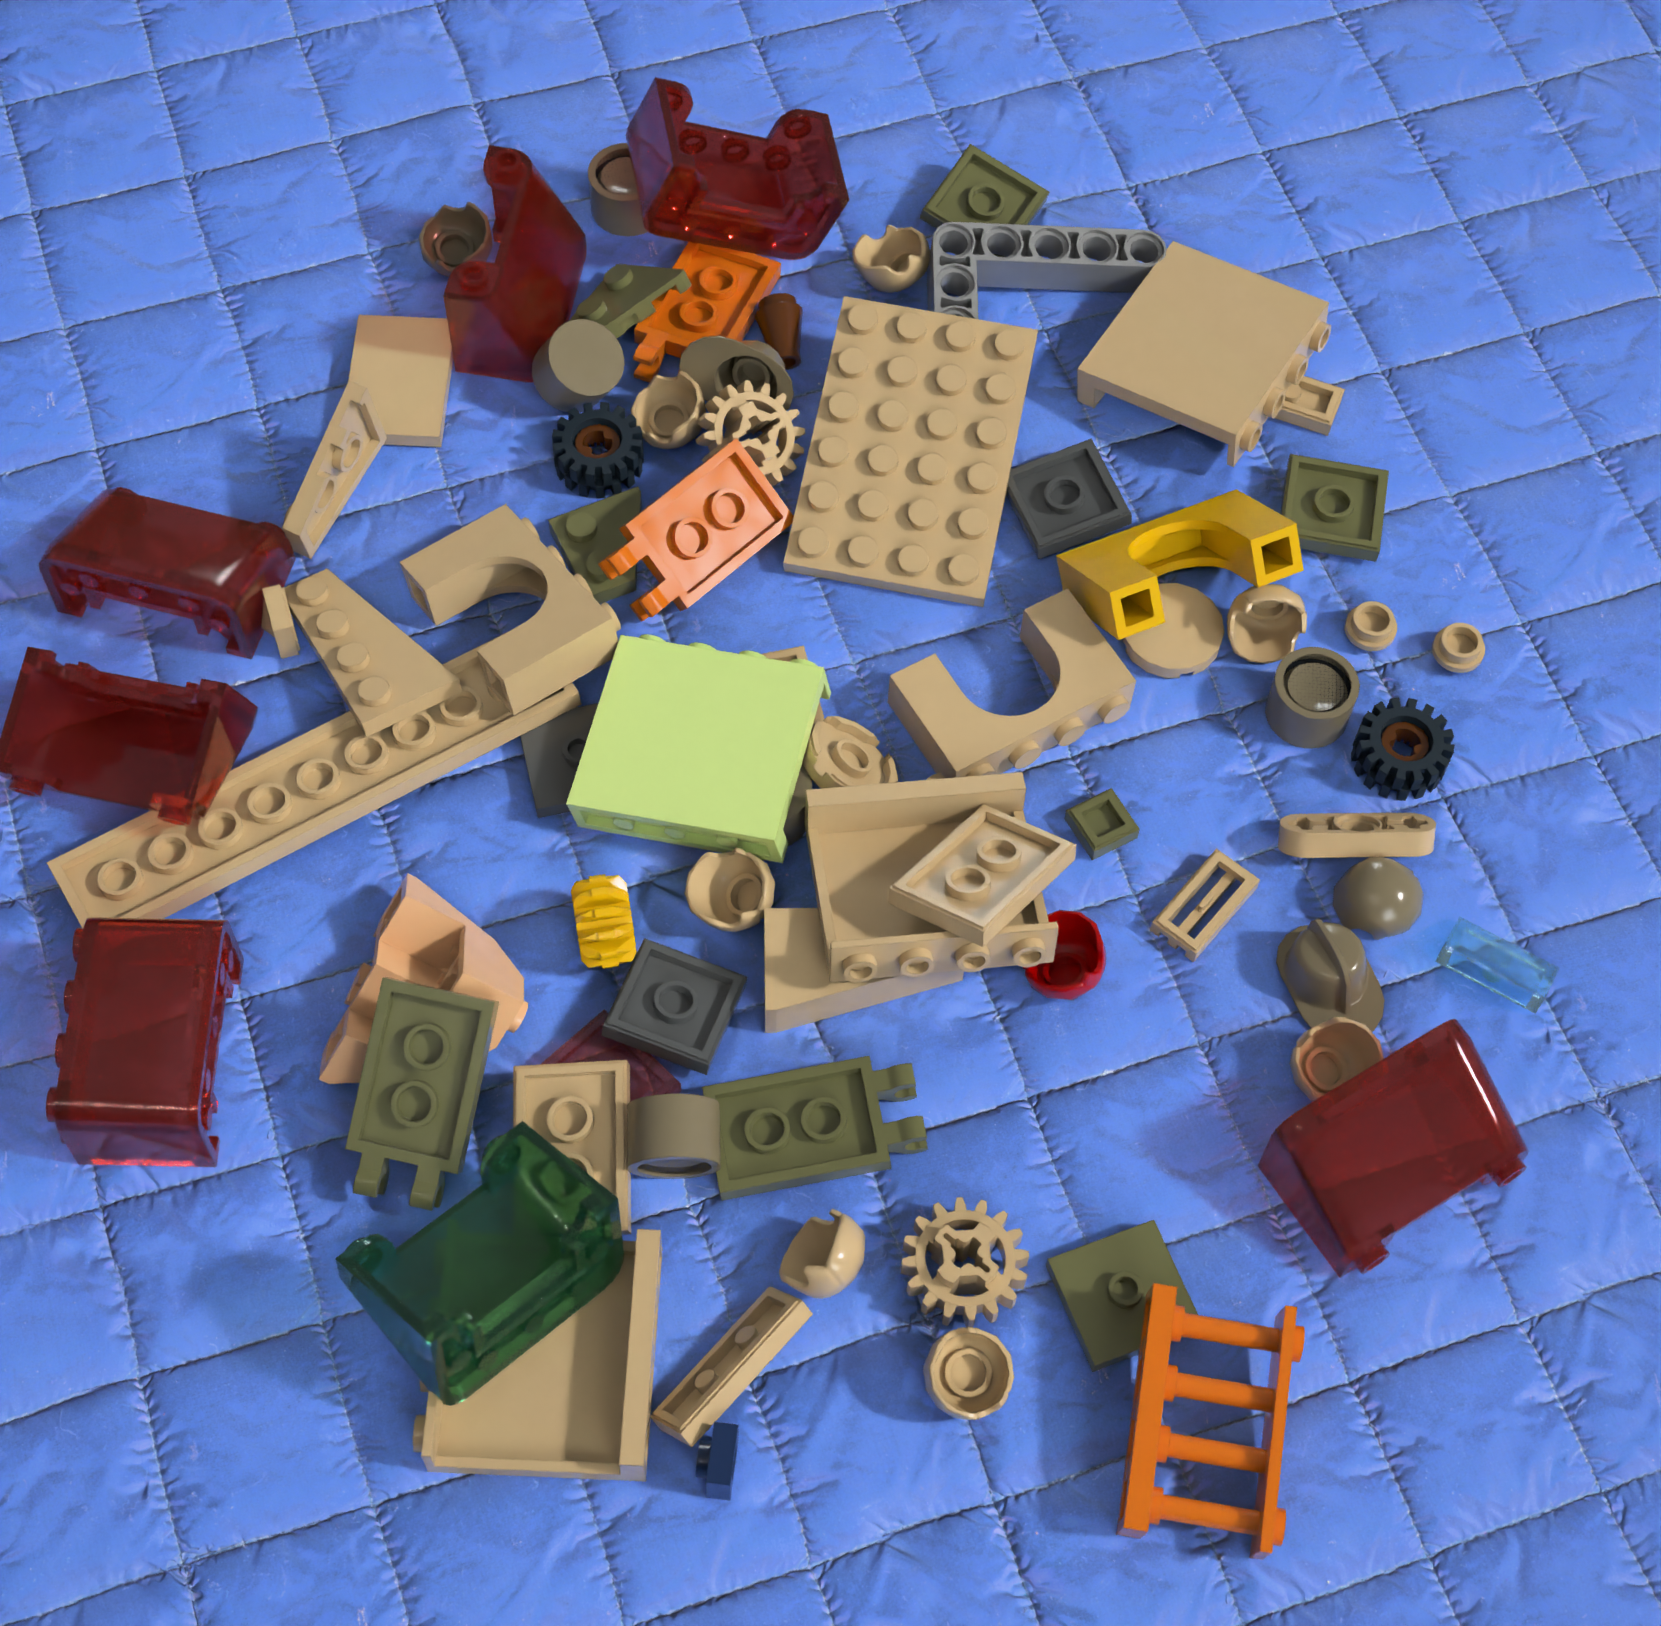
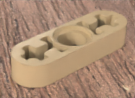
(1356, 835)

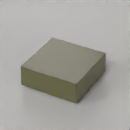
(1101, 824)

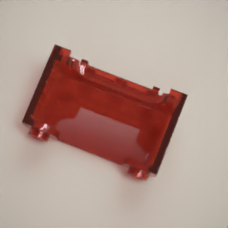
(513, 306)
(170, 563)
(122, 737)
(1393, 1147)

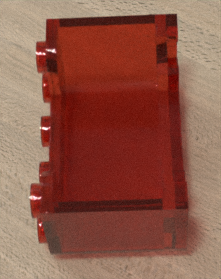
(732, 186)
(143, 1041)

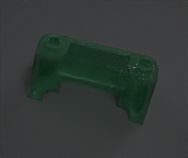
(492, 1267)

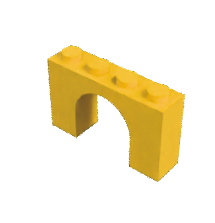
(1119, 573)

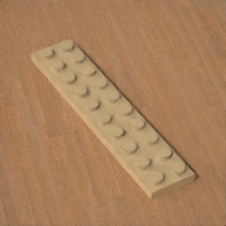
(291, 801)

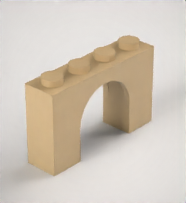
(506, 556)
(968, 741)

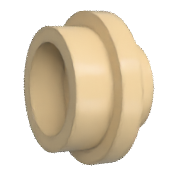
(1371, 626)
(1458, 648)

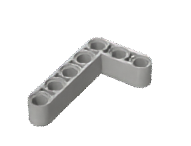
(1025, 268)

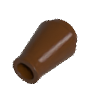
(781, 326)

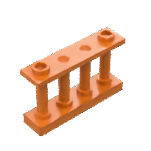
(1152, 1442)

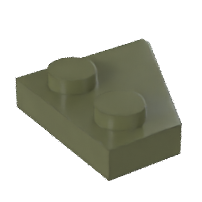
(628, 295)
(593, 534)

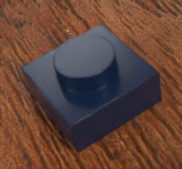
(718, 1459)

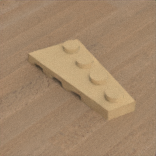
(366, 655)

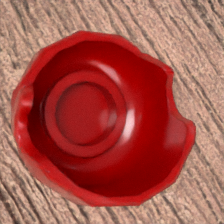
(1077, 959)

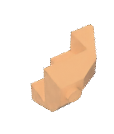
(429, 945)

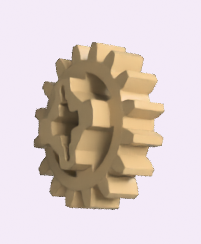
(751, 413)
(977, 1243)

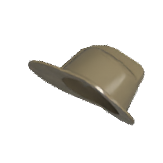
(725, 361)
(1329, 975)

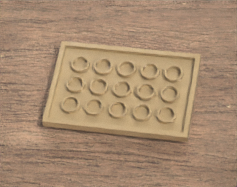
(911, 451)

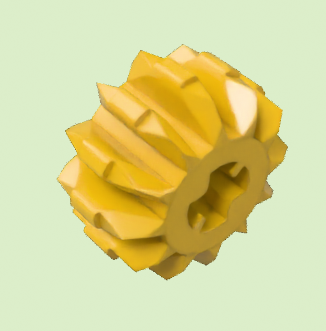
(603, 921)

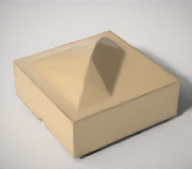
(278, 621)

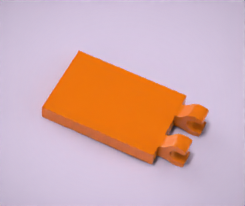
(718, 303)
(700, 530)

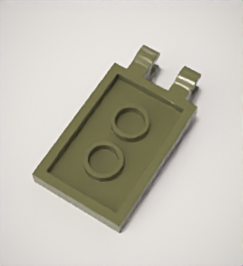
(419, 1086)
(812, 1125)

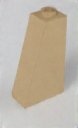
(799, 980)

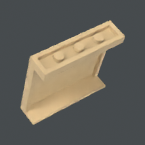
(1207, 347)
(875, 834)
(572, 1399)

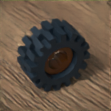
(603, 471)
(1397, 772)

